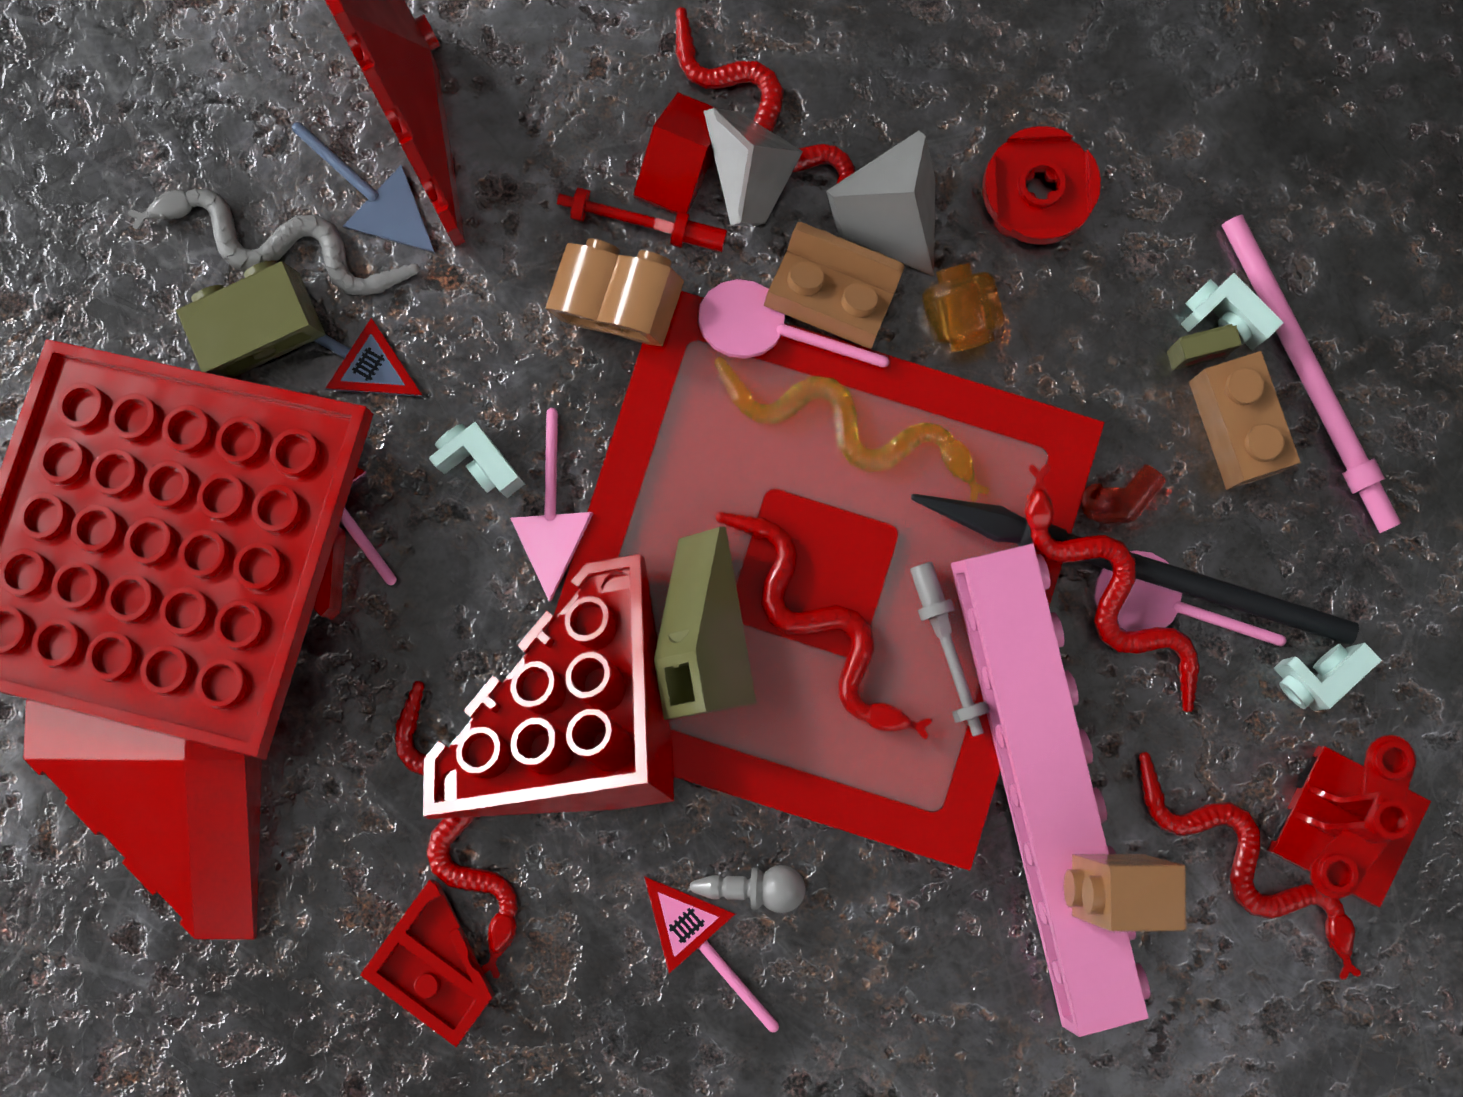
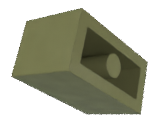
(250, 320)

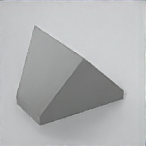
(750, 165)
(891, 205)

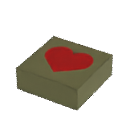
(1204, 346)

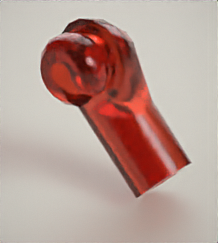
(1122, 504)

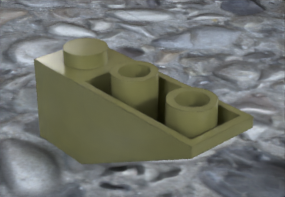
(701, 638)

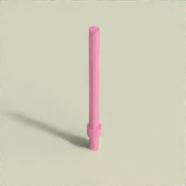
(1361, 473)

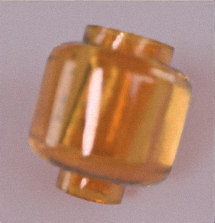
(963, 308)

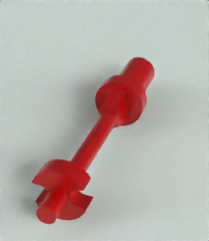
(682, 229)

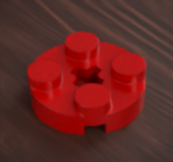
(1063, 162)

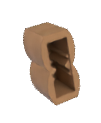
(615, 291)

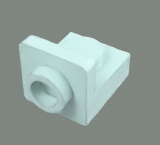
(1236, 306)
(488, 465)
(1338, 673)

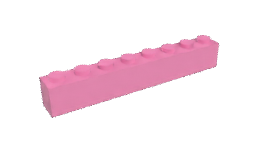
(1047, 780)

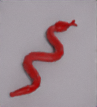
(771, 95)
(1039, 516)
(877, 715)
(504, 924)
(1338, 925)

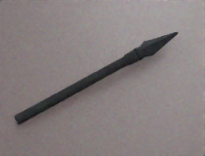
(1006, 526)

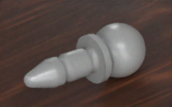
(777, 889)

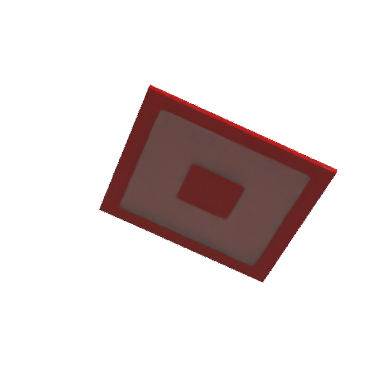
(856, 534)

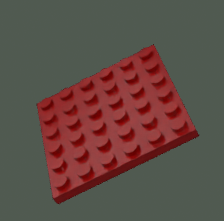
(166, 542)

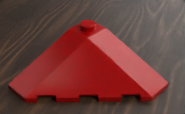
(407, 84)
(572, 719)
(168, 805)

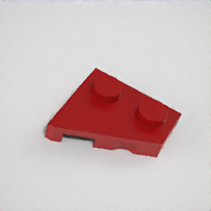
(432, 967)

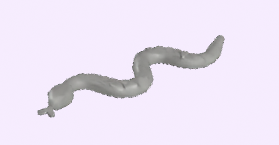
(179, 203)

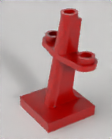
(1354, 820)

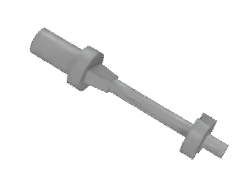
(936, 610)

